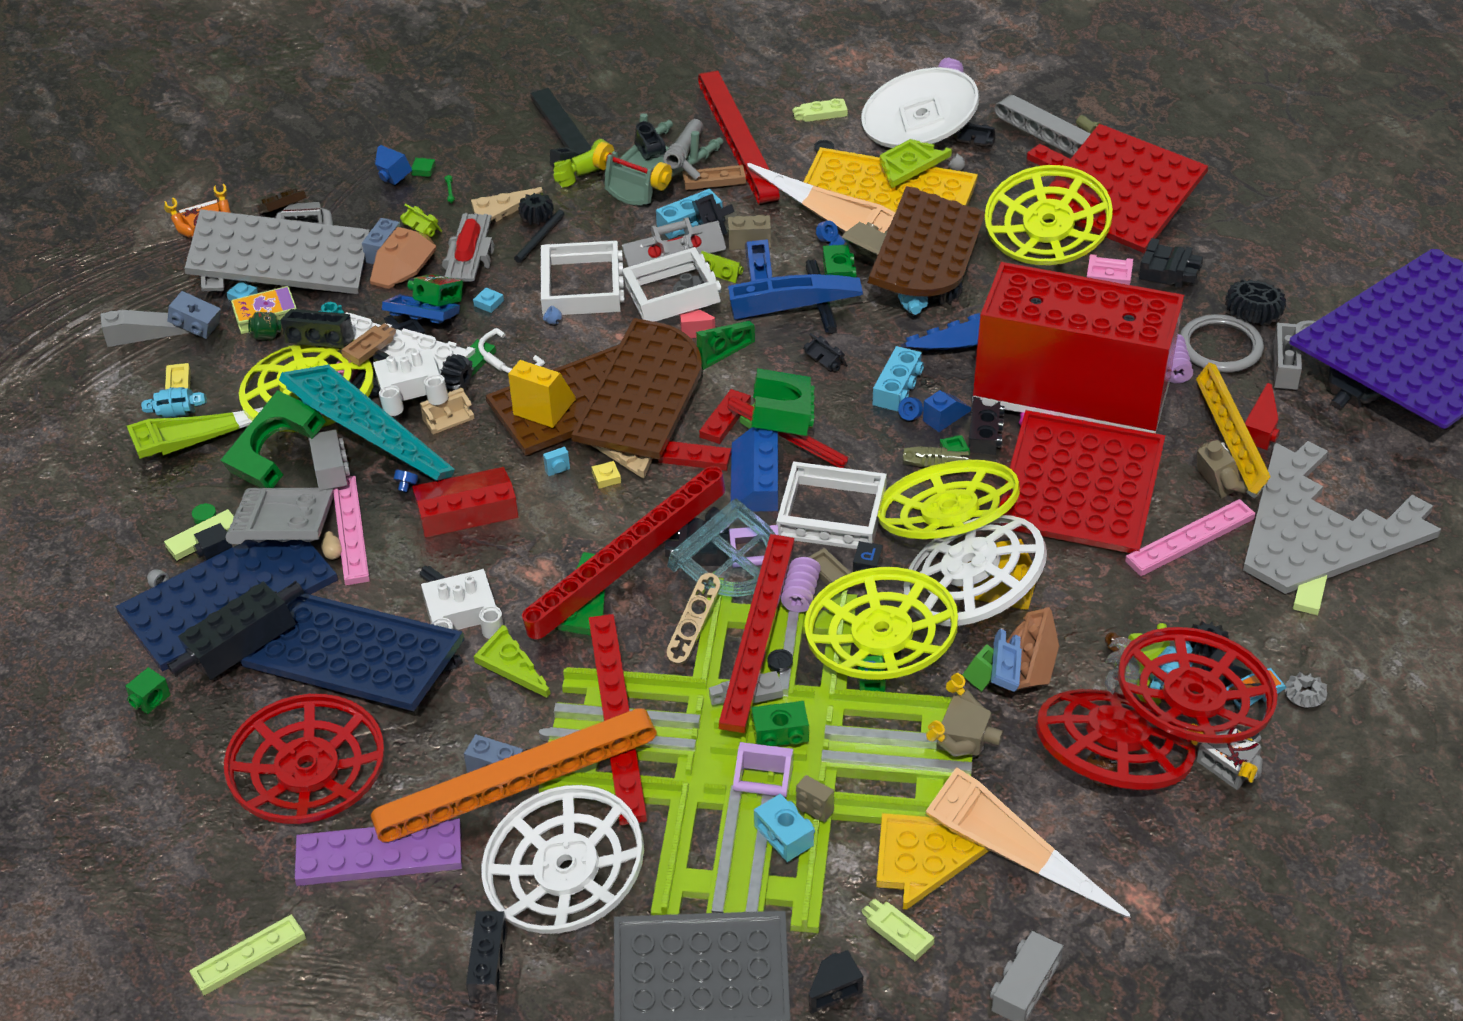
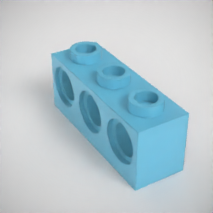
(681, 209)
(897, 378)

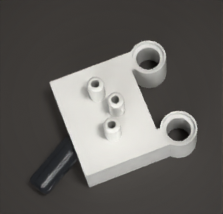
(408, 378)
(460, 601)

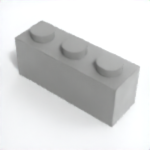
(1286, 357)
(329, 460)
(1026, 977)

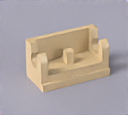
(449, 414)

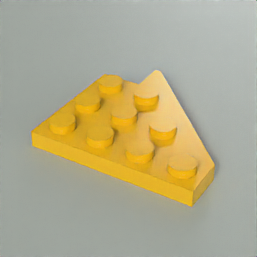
(920, 855)

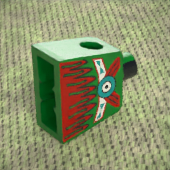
(428, 289)

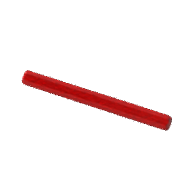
(805, 442)

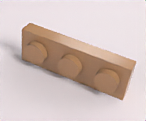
(715, 177)

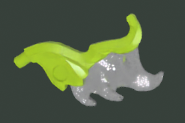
(1134, 667)

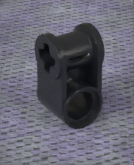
(648, 140)

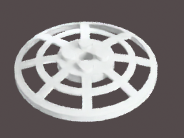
(984, 562)
(557, 850)

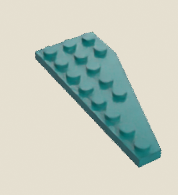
(344, 403)

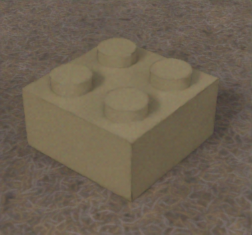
(814, 798)

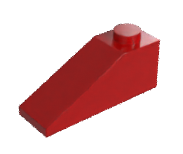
(1264, 419)

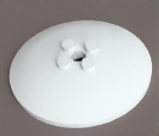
(941, 94)

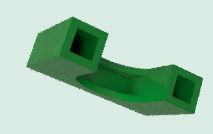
(783, 402)
(279, 414)

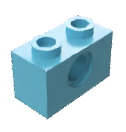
(784, 827)

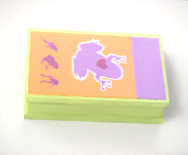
(276, 301)

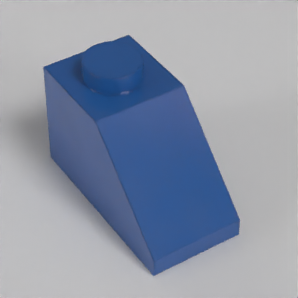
(391, 165)
(758, 260)
(943, 410)

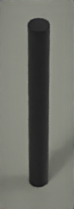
(539, 236)

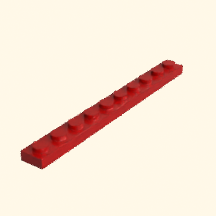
(756, 634)
(614, 703)

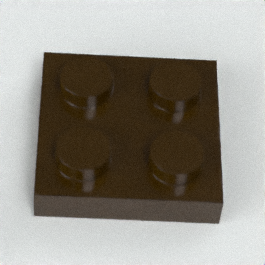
(274, 202)

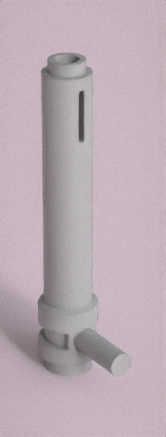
(678, 152)

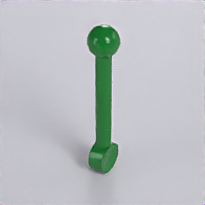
(448, 179)

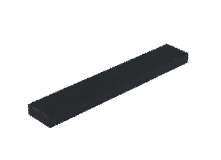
(560, 121)

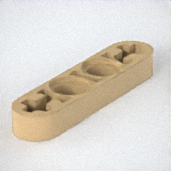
(696, 620)

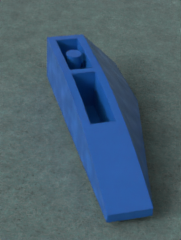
(790, 292)
(954, 337)

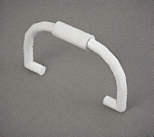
(491, 359)

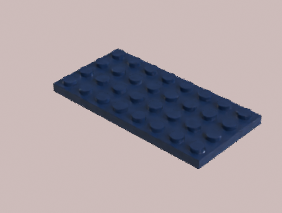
(189, 597)
(358, 651)

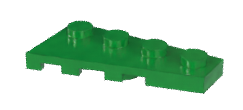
(579, 620)

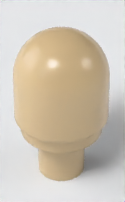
(331, 546)

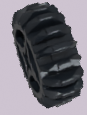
(1255, 301)

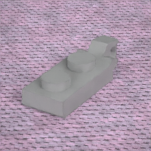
(767, 689)

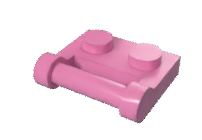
(1110, 269)

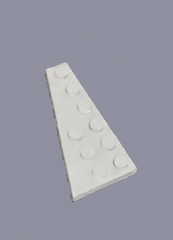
(408, 340)

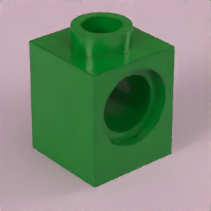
(147, 690)

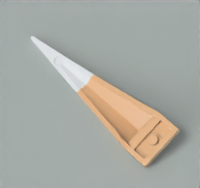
(829, 205)
(981, 817)

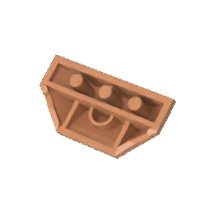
(401, 257)
(1038, 647)

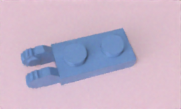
(1006, 661)

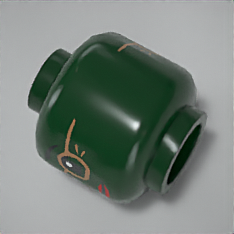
(264, 326)

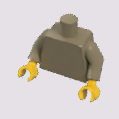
(964, 724)

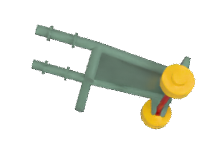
(633, 177)

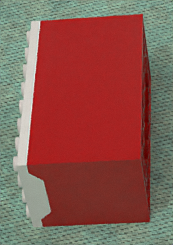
(1076, 347)

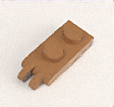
(368, 343)

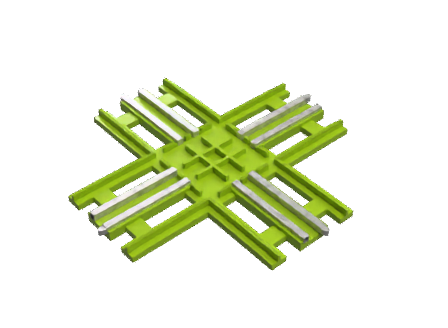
(709, 757)

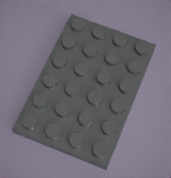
(701, 967)

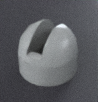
(957, 163)
(156, 577)

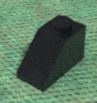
(835, 981)

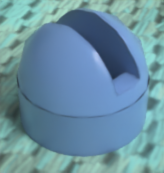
(551, 315)

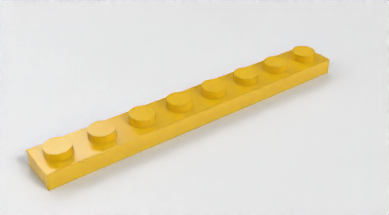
(1233, 428)

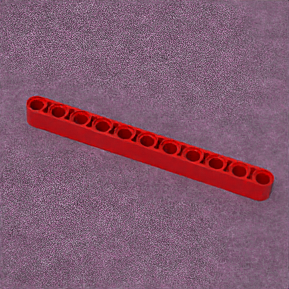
(737, 134)
(623, 553)

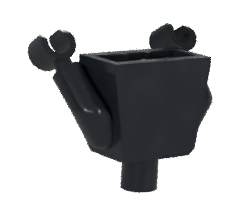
(1349, 391)

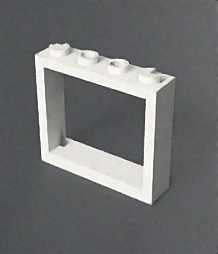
(582, 253)
(675, 302)
(825, 531)

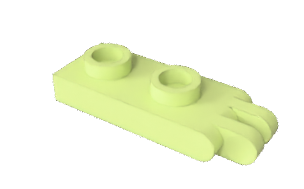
(821, 110)
(898, 929)

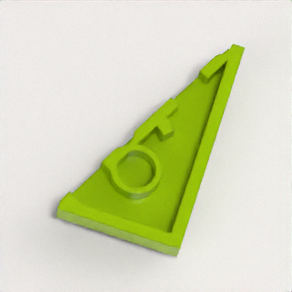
(505, 658)

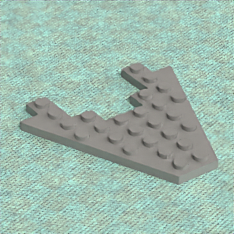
(1304, 540)

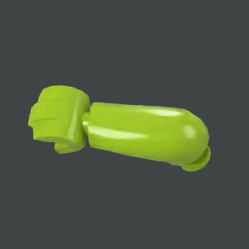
(580, 165)

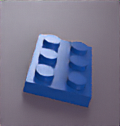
(416, 309)

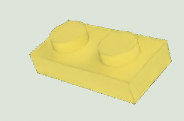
(178, 376)

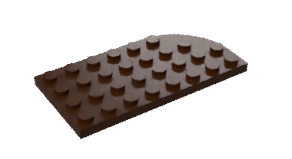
(926, 245)
(582, 379)
(642, 391)

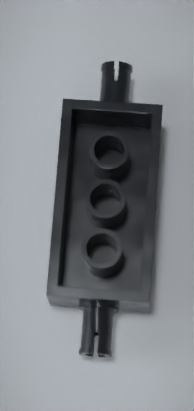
(236, 630)

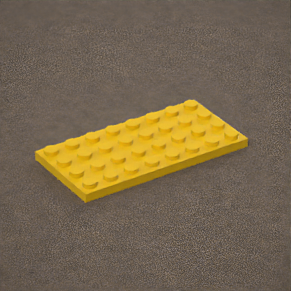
(865, 179)

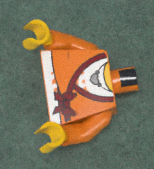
(186, 219)

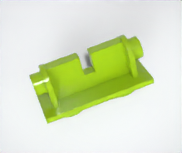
(424, 223)
(723, 267)

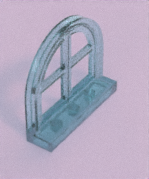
(709, 532)

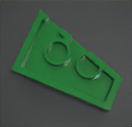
(724, 341)

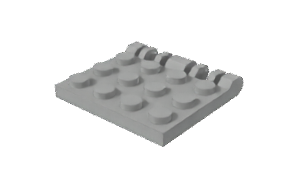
(280, 515)

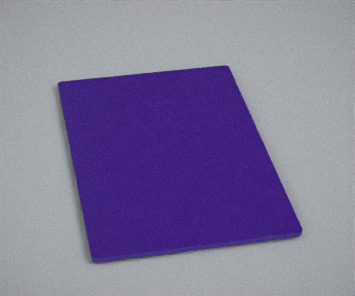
(1401, 338)

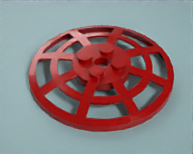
(1184, 680)
(1115, 729)
(302, 750)

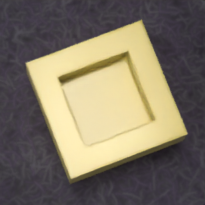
(606, 474)

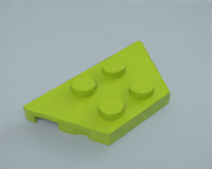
(910, 160)

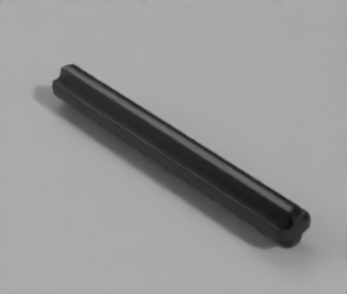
(824, 308)

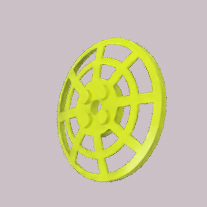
(1048, 209)
(298, 363)
(949, 506)
(881, 617)

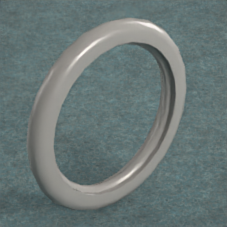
(1218, 319)

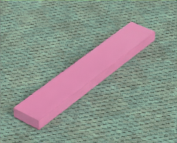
(351, 533)
(1190, 537)

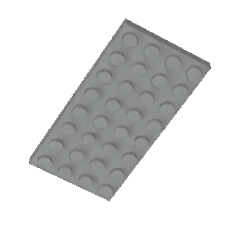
(277, 251)

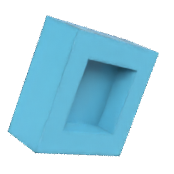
(241, 290)
(488, 300)
(556, 461)

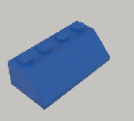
(755, 469)

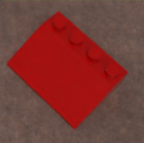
(465, 501)

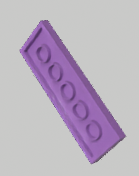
(361, 855)

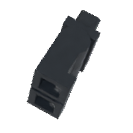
(1169, 264)
(709, 555)

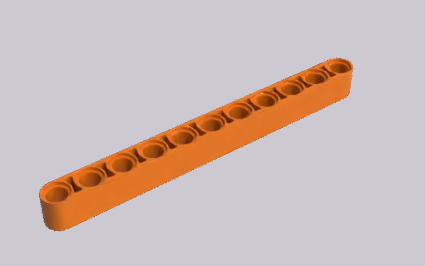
(512, 775)

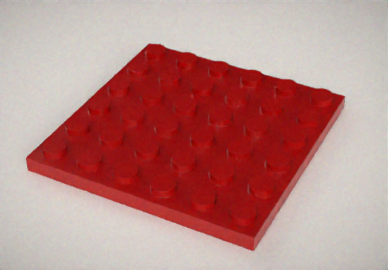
(1141, 180)
(1084, 480)

